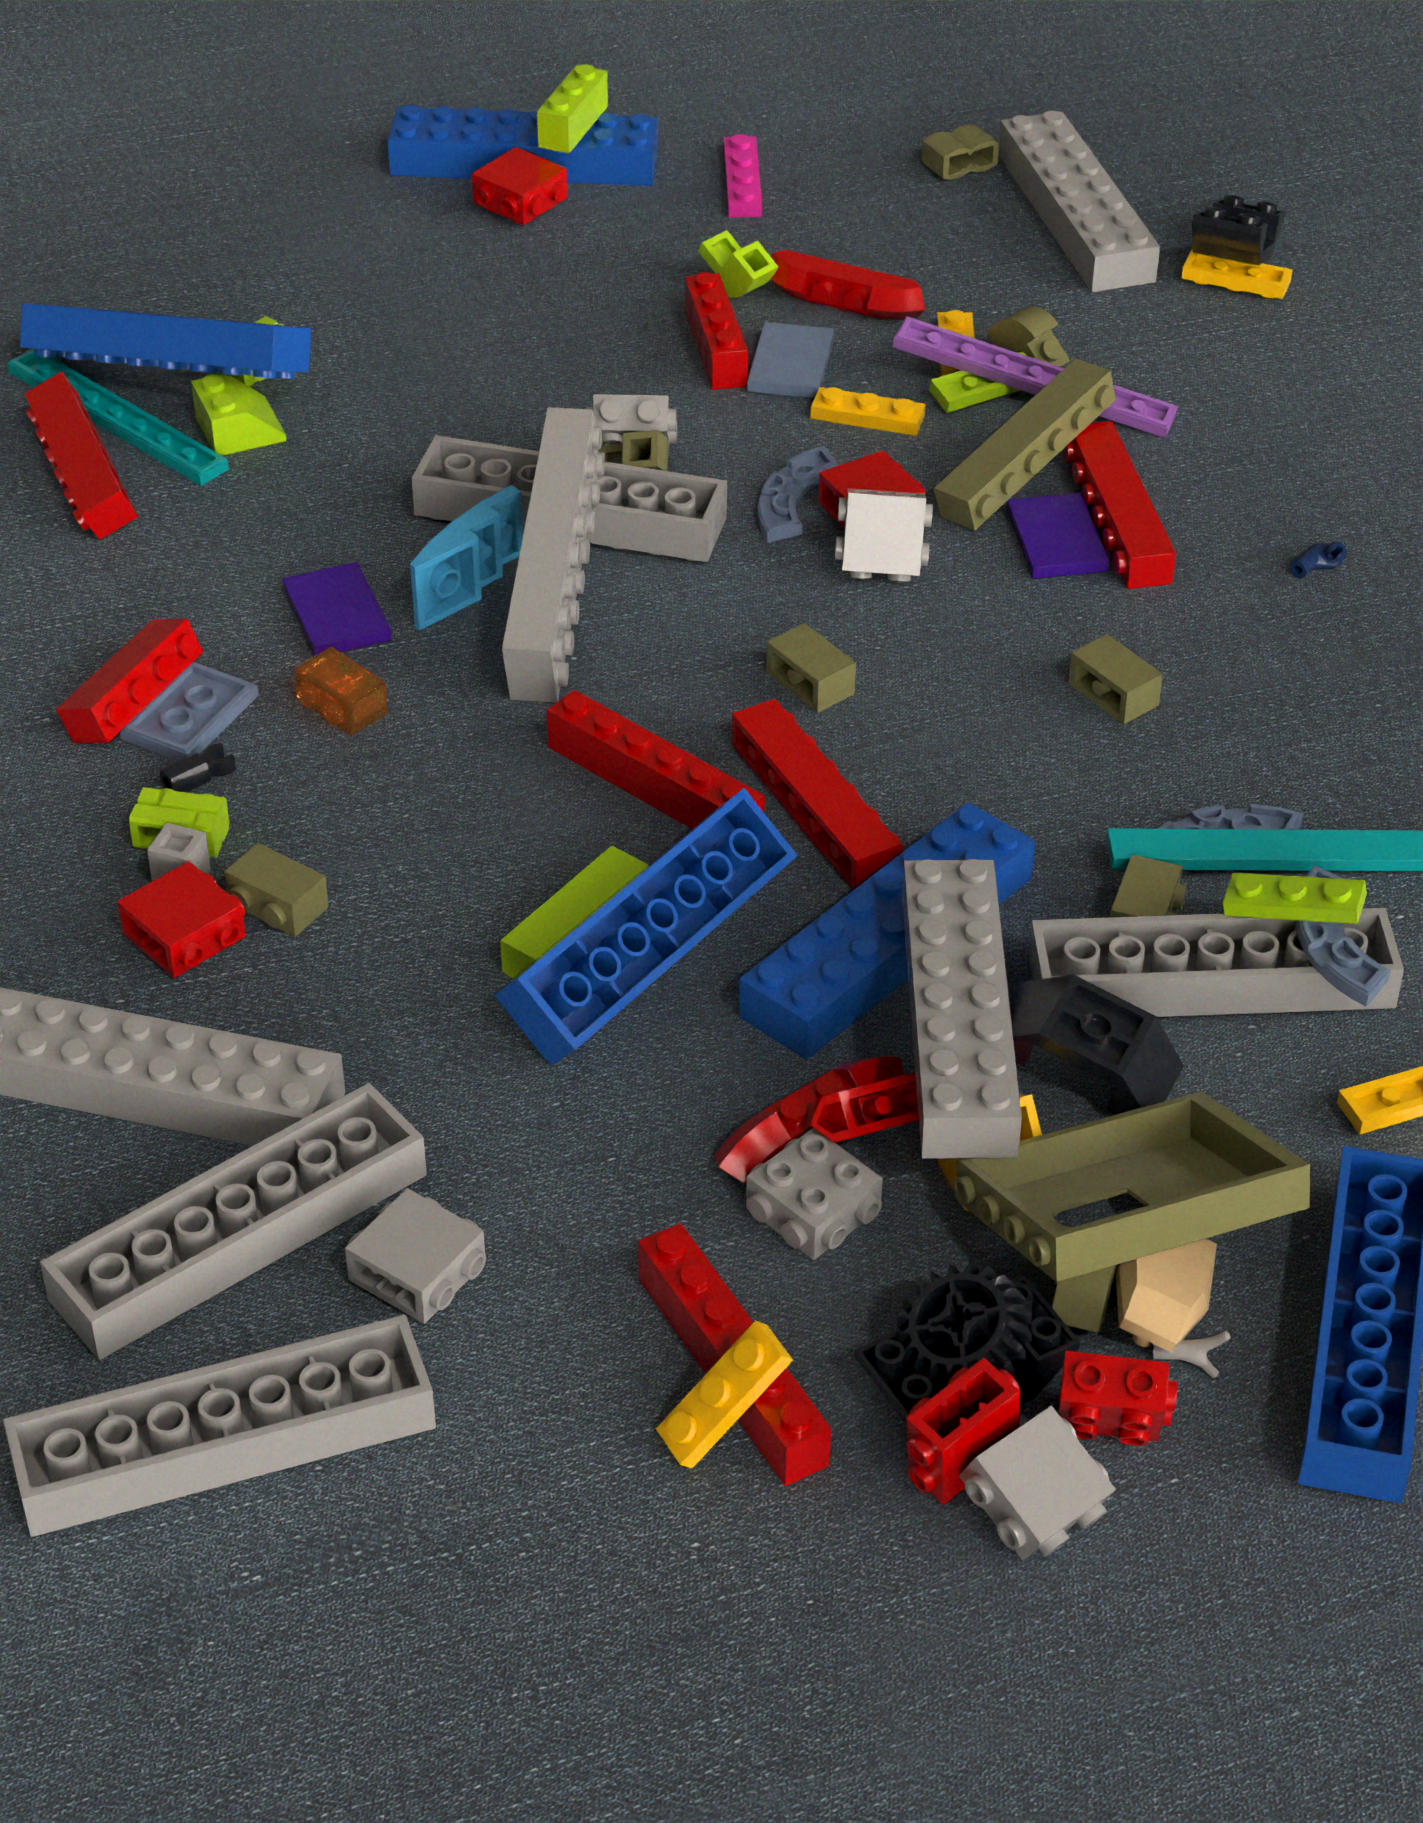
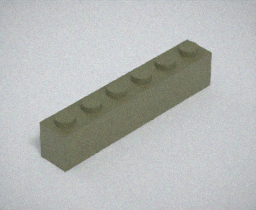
(1025, 444)

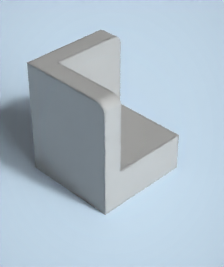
(175, 847)

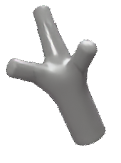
(1194, 1352)

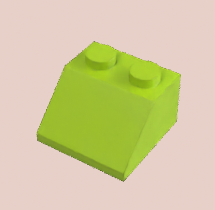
(234, 415)

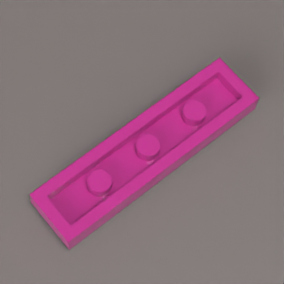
(742, 176)

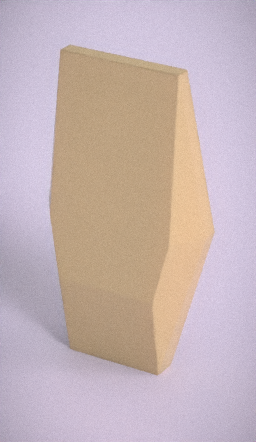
(1165, 1293)

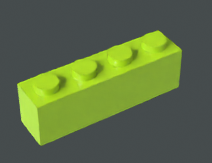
(567, 908)

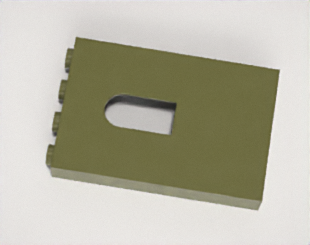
(1181, 1158)

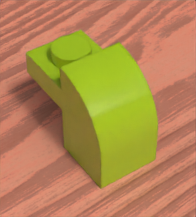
(739, 267)

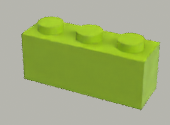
(572, 108)

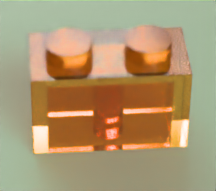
(341, 691)

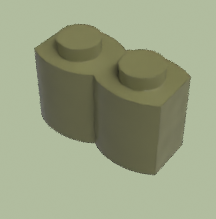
(960, 151)

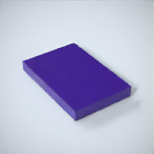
(1057, 535)
(337, 608)

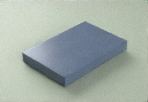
(790, 360)
(190, 712)

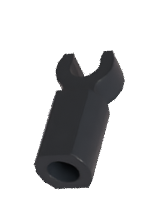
(197, 769)

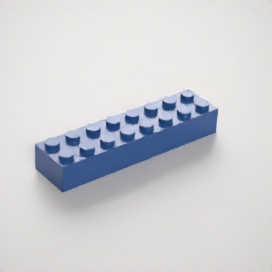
(461, 141)
(165, 341)
(645, 927)
(858, 946)
(1368, 1331)

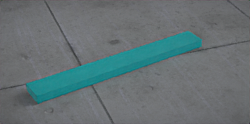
(127, 420)
(1270, 849)

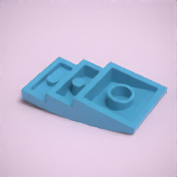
(466, 557)

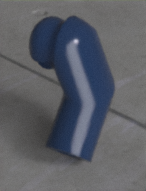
(1318, 557)

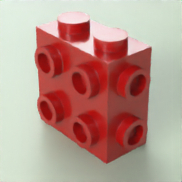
(519, 185)
(870, 472)
(182, 919)
(1116, 1397)
(958, 1425)

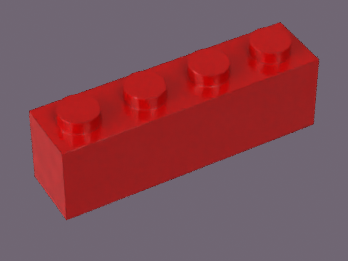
(716, 331)
(129, 680)

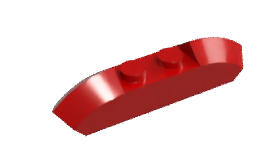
(847, 286)
(867, 1109)
(791, 1117)

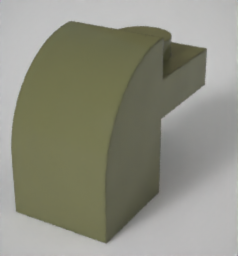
(1030, 333)
(640, 449)
(1085, 1298)

